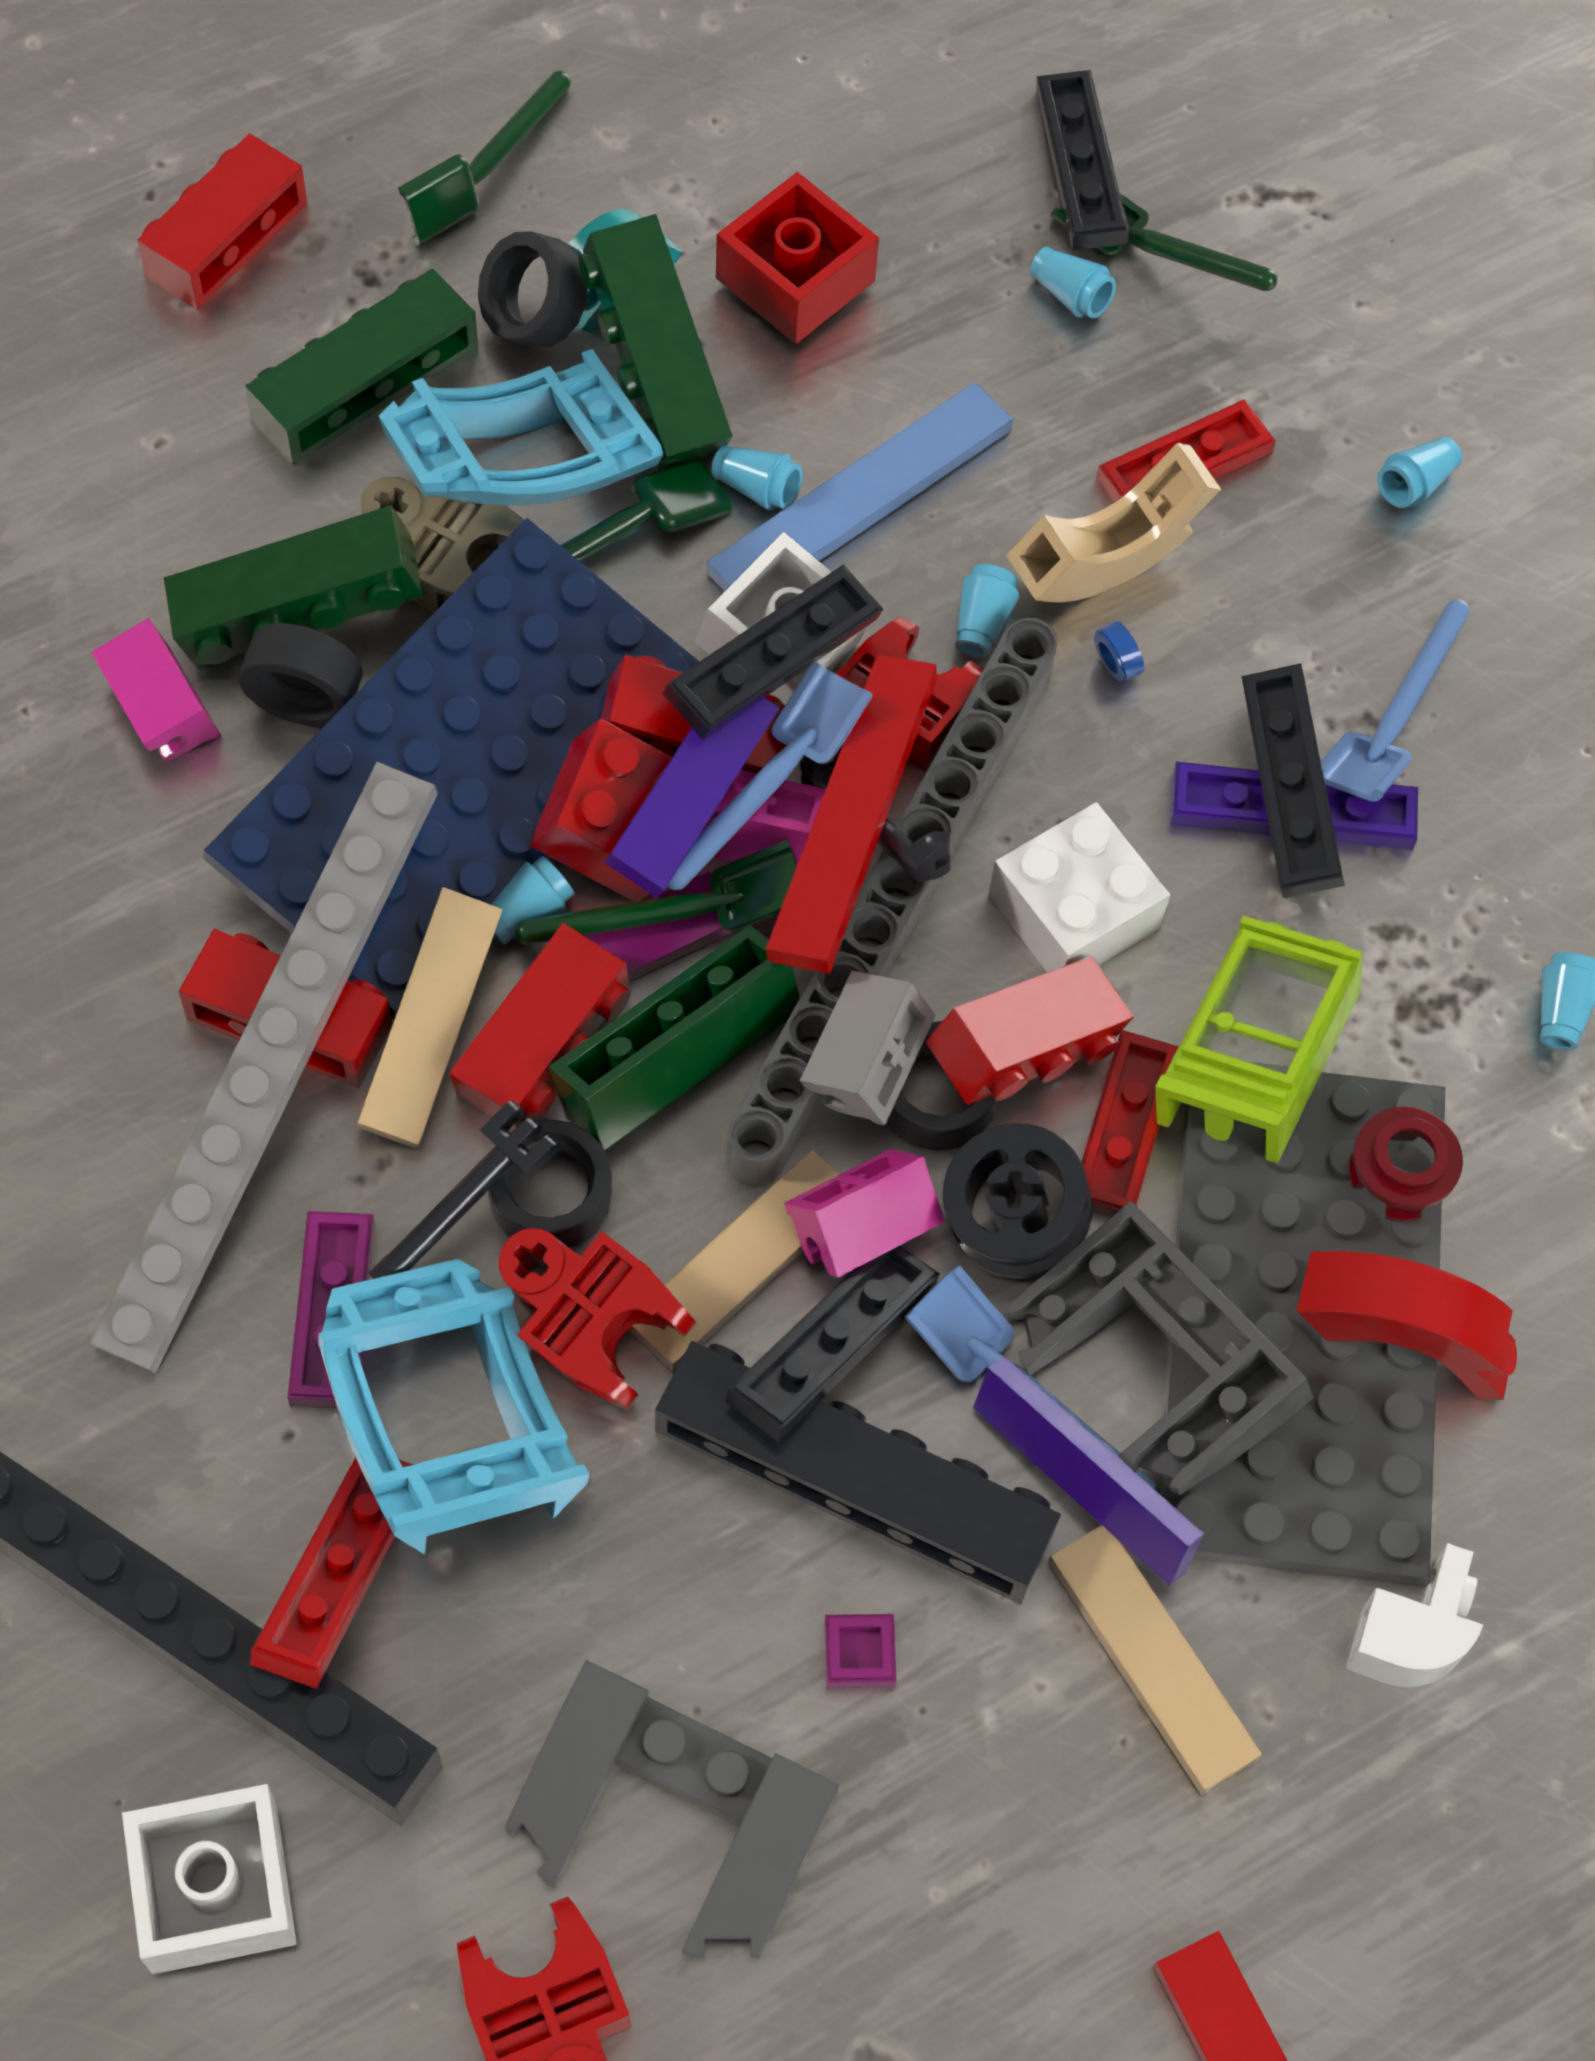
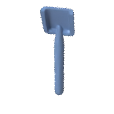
(811, 726)
(1370, 764)
(972, 1334)

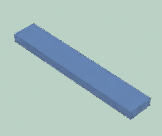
(875, 482)

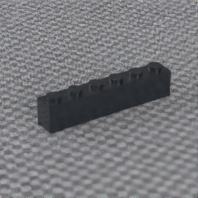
(866, 1477)

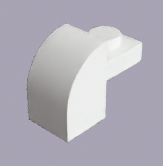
(1417, 1641)

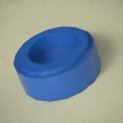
(1119, 651)

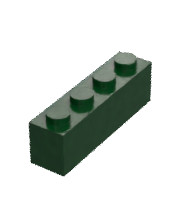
(654, 339)
(361, 366)
(299, 581)
(674, 1038)

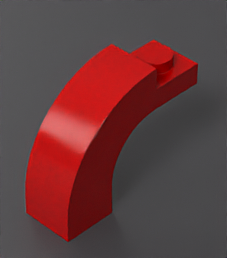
(1414, 1308)

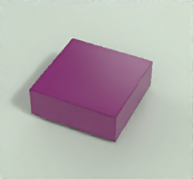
(860, 1651)

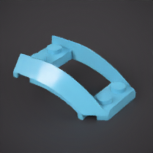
(434, 421)
(468, 1485)

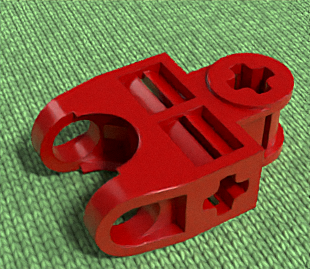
(946, 700)
(587, 1306)
(552, 2013)

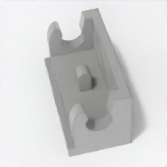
(869, 1046)

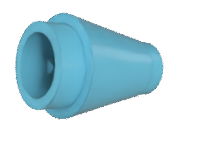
(1074, 281)
(1418, 472)
(760, 475)
(984, 608)
(532, 893)
(1566, 999)

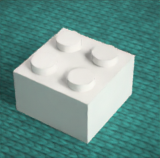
(765, 586)
(1078, 892)
(208, 1879)

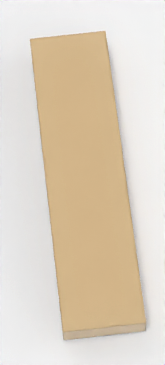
(429, 1018)
(736, 1263)
(1154, 1659)

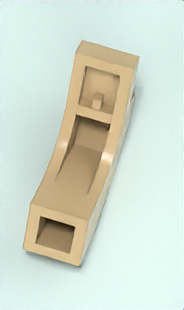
(1099, 551)

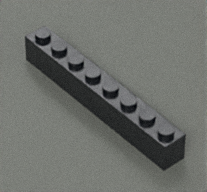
(209, 1645)

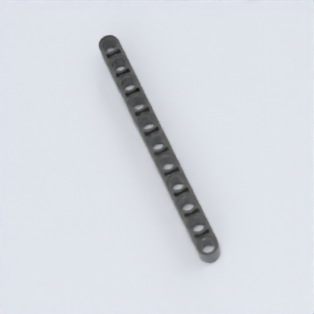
(894, 918)

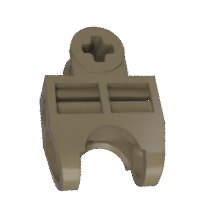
(446, 534)

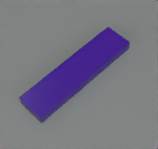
(686, 799)
(1235, 802)
(1087, 1471)

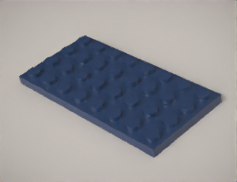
(477, 709)

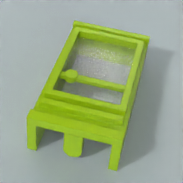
(1263, 1032)

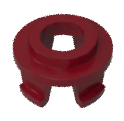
(1402, 1191)

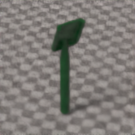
(448, 190)
(1184, 251)
(671, 496)
(740, 894)

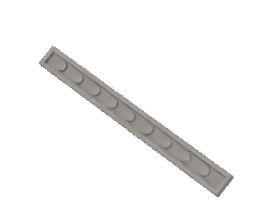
(264, 1069)

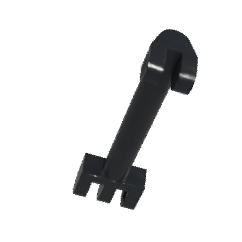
(923, 860)
(508, 1151)

